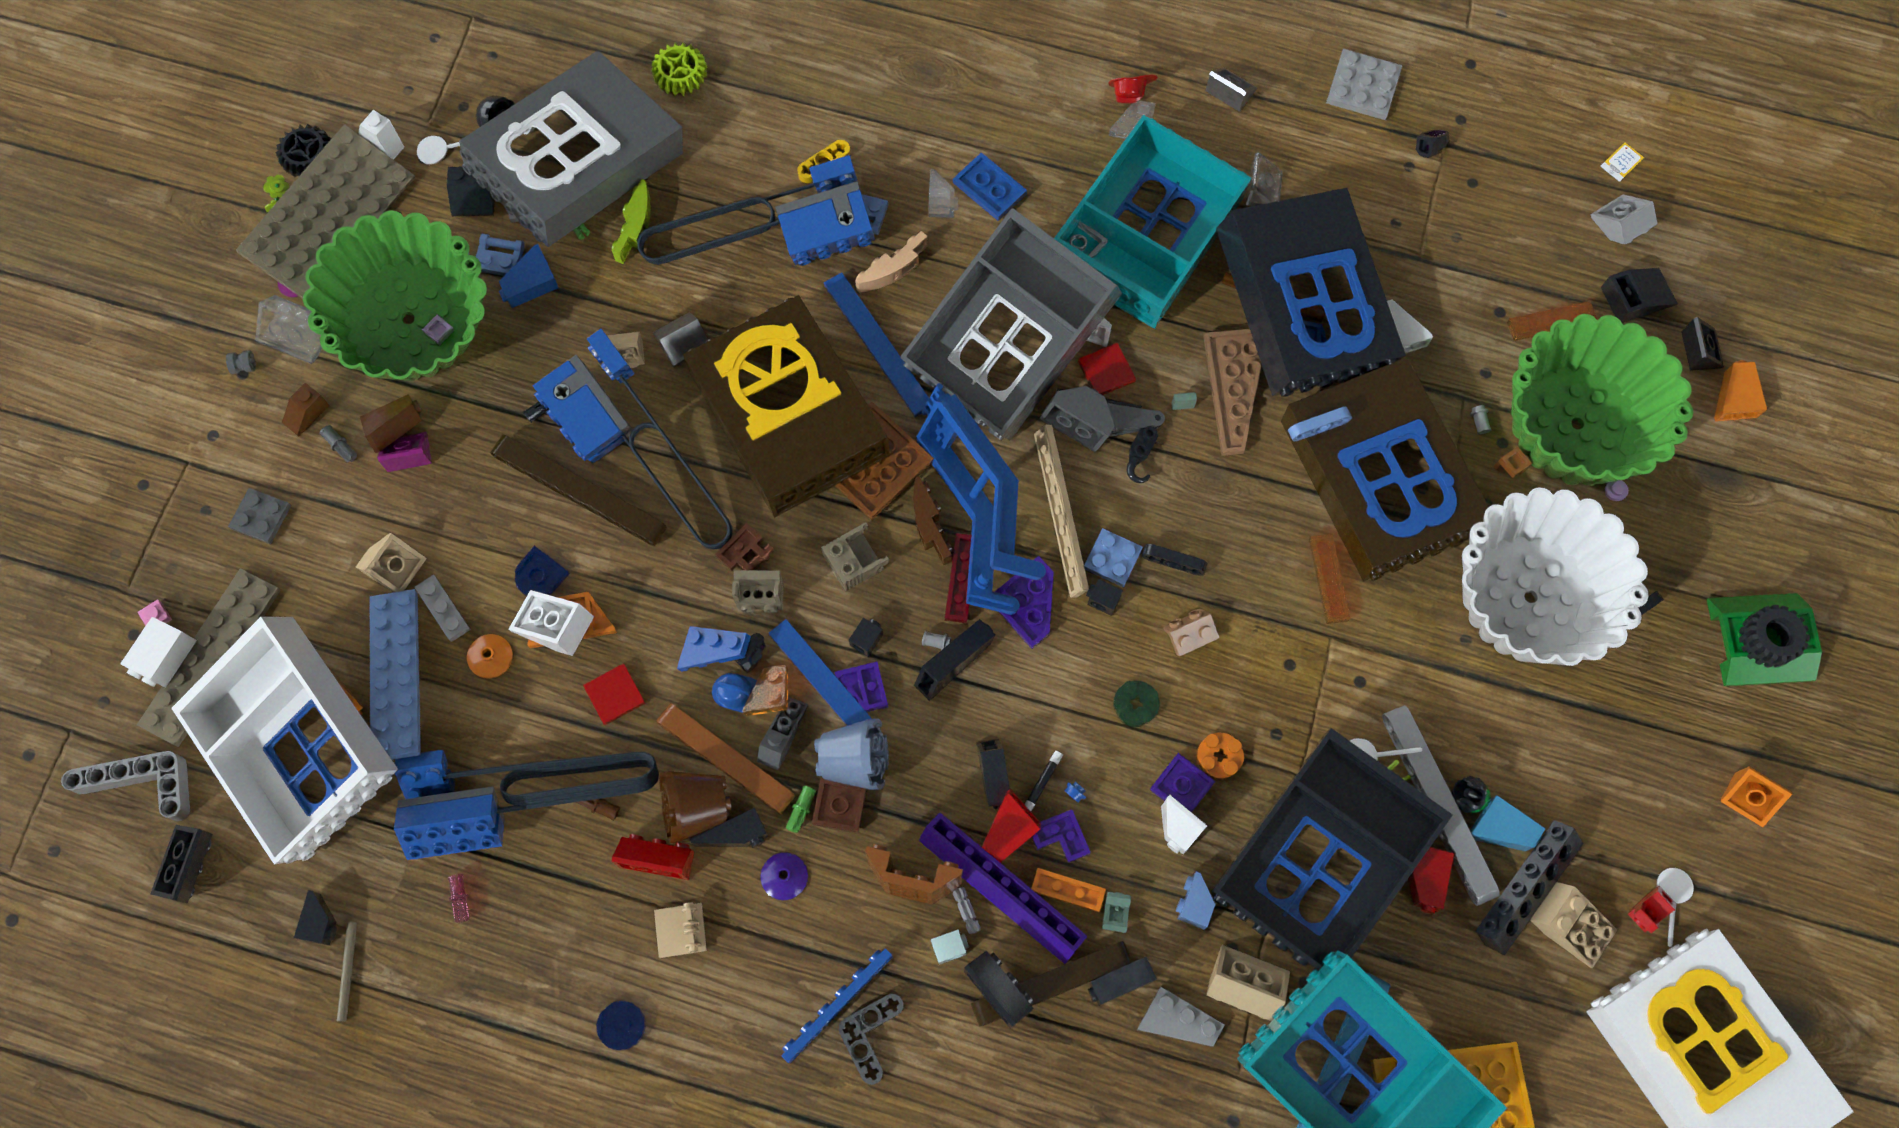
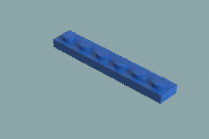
(829, 1012)

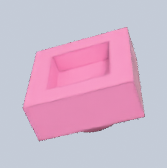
(154, 610)

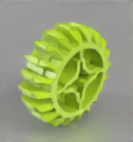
(676, 61)

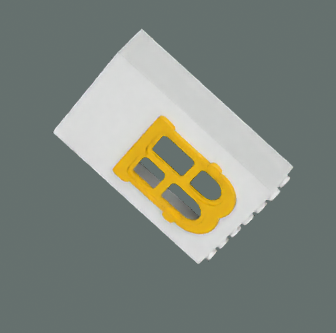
(1773, 1091)

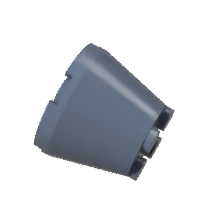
(854, 755)

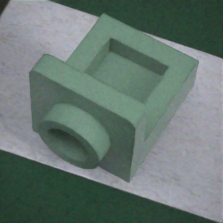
(1116, 912)

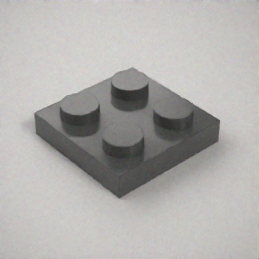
(259, 516)

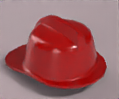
(1131, 89)

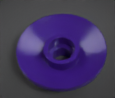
(784, 888)

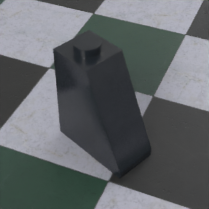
(993, 771)
(1121, 981)

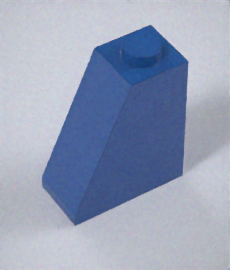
(527, 279)

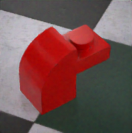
(1652, 909)

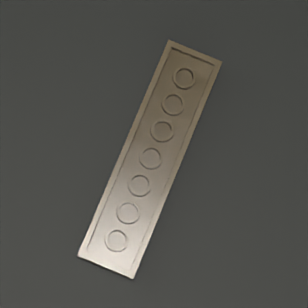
(235, 612)

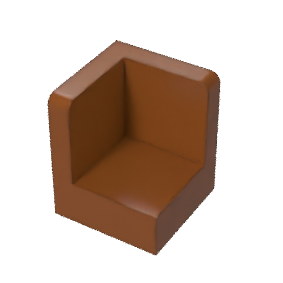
(1514, 462)

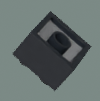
(466, 195)

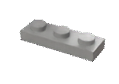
(442, 608)

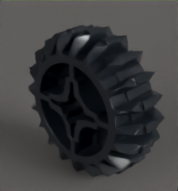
(291, 148)

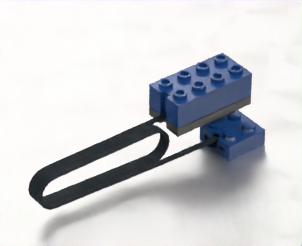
(444, 822)

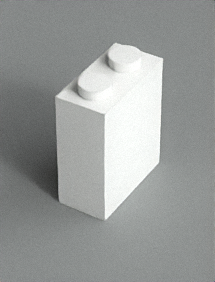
(157, 653)

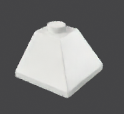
(1179, 825)

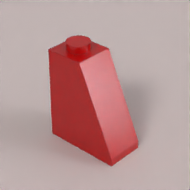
(1010, 827)
(1430, 880)

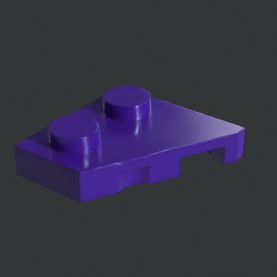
(864, 685)

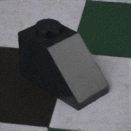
(316, 921)

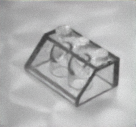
(286, 329)

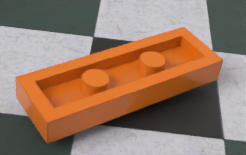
(1068, 890)

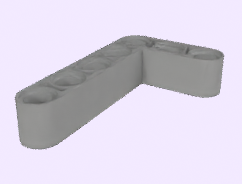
(136, 774)

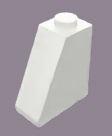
(381, 133)
(1410, 331)

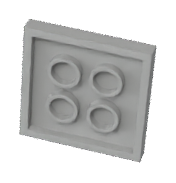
(1364, 84)

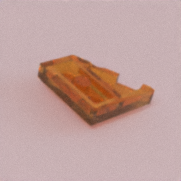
(769, 692)

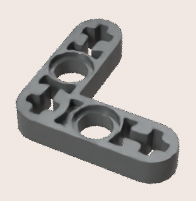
(862, 1028)

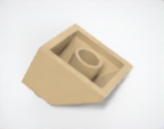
(391, 563)

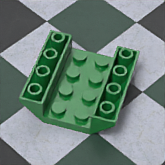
(1741, 670)

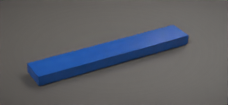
(818, 674)

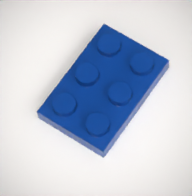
(989, 186)

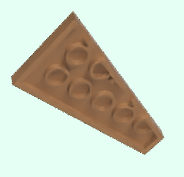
(1234, 380)

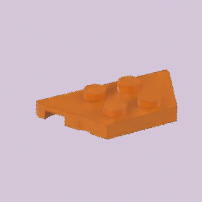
(600, 623)

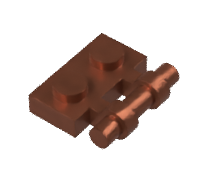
(741, 546)

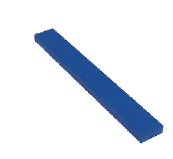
(877, 343)

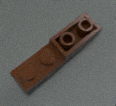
(926, 514)

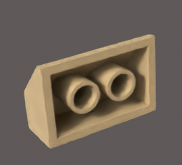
(1248, 983)

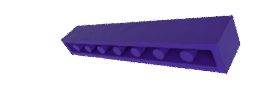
(1003, 888)

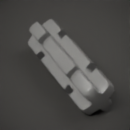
(966, 910)

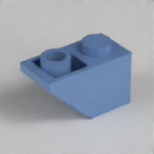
(1197, 904)

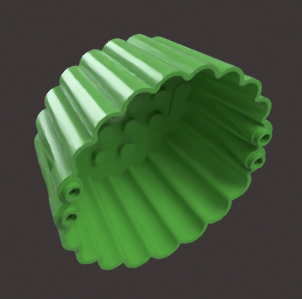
(380, 275)
(1617, 389)

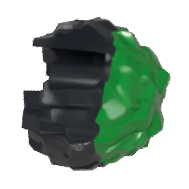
(1471, 794)

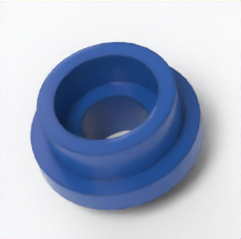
(1075, 791)

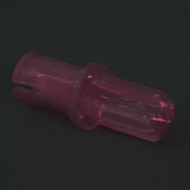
(458, 898)

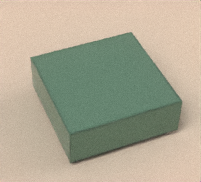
(1184, 401)

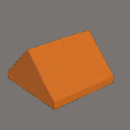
(1755, 795)

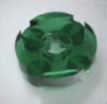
(1125, 710)

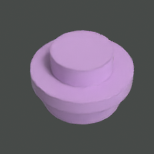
(1616, 490)

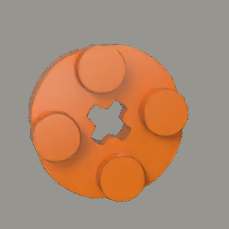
(1209, 763)

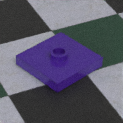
(1183, 782)

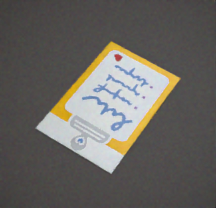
(1622, 161)

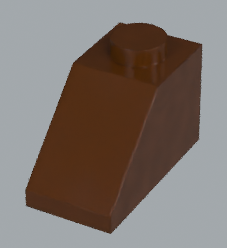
(303, 409)

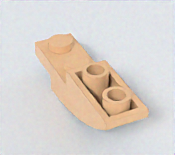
(887, 270)

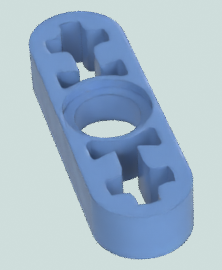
(1320, 424)

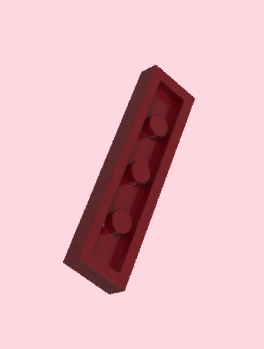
(956, 604)

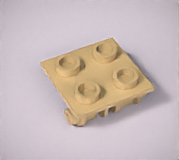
(680, 930)

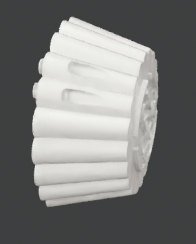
(1570, 562)

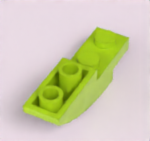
(637, 220)

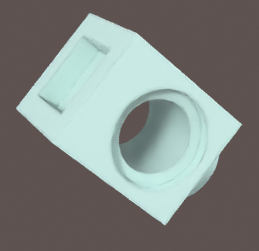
(949, 946)

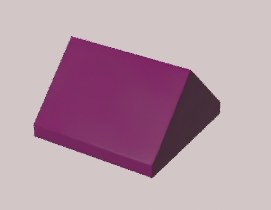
(406, 452)

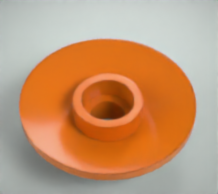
(492, 666)

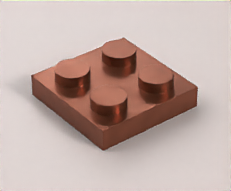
(839, 806)

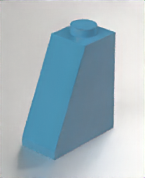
(1506, 826)

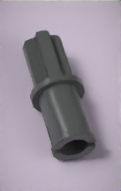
(338, 443)

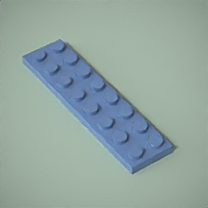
(395, 673)

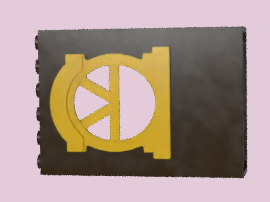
(800, 447)

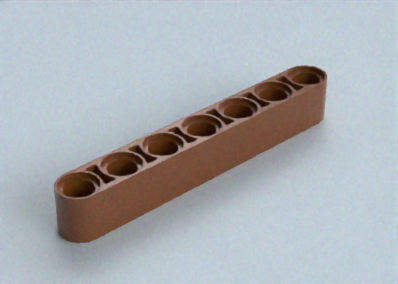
(725, 758)

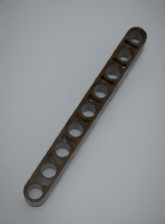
(578, 490)

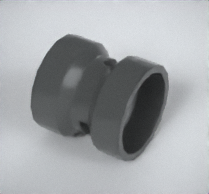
(240, 362)

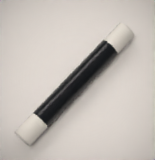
(1043, 780)

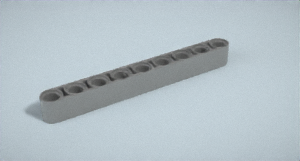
(1430, 782)

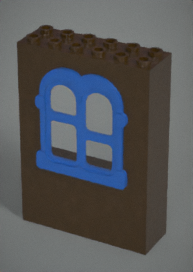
(1385, 411)

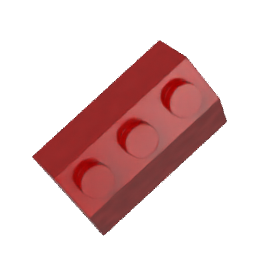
(654, 857)

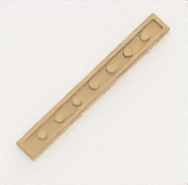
(1061, 511)

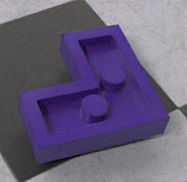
(1066, 831)

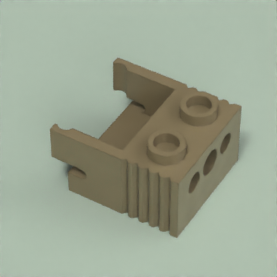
(853, 558)
(752, 584)

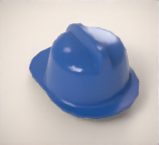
(732, 691)

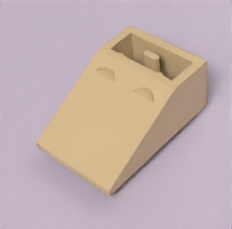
(1574, 923)

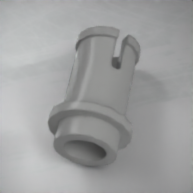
(1481, 419)
(936, 640)

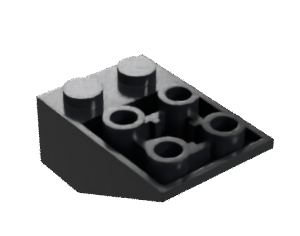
(1637, 293)

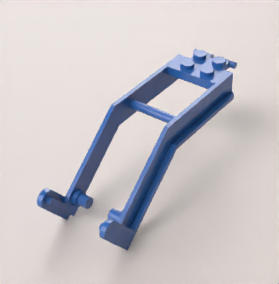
(992, 525)

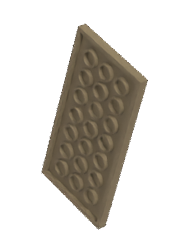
(334, 191)

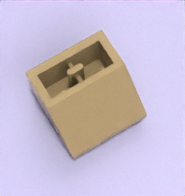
(630, 347)

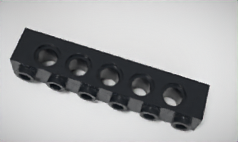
(1529, 887)

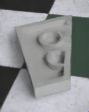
(1180, 1020)

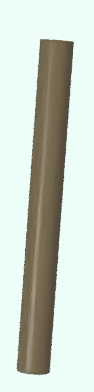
(346, 971)

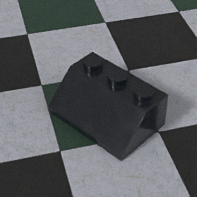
(182, 864)
(999, 988)

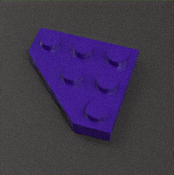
(1035, 602)

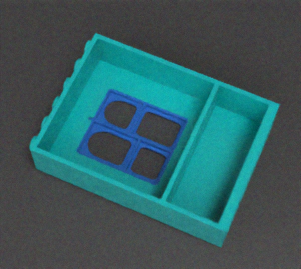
(1139, 266)
(1421, 1092)

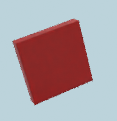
(1107, 369)
(614, 694)

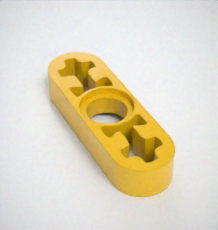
(825, 153)

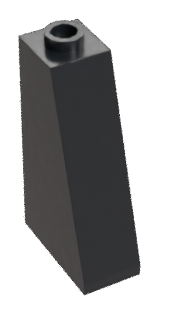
(953, 659)

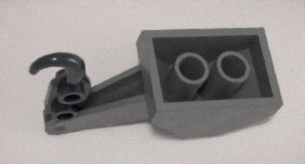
(1091, 420)

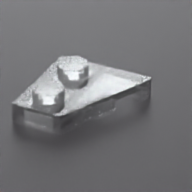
(1130, 118)

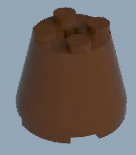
(692, 803)

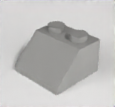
(1625, 218)

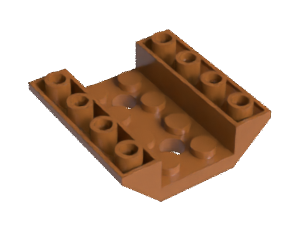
(919, 888)

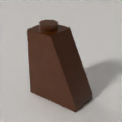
(390, 422)

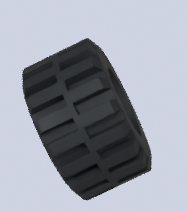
(1786, 624)

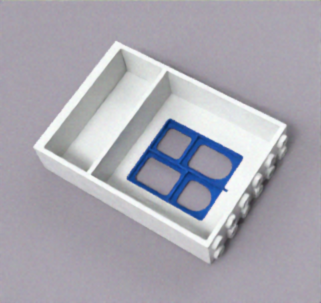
(249, 706)

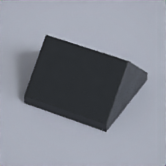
(1701, 346)

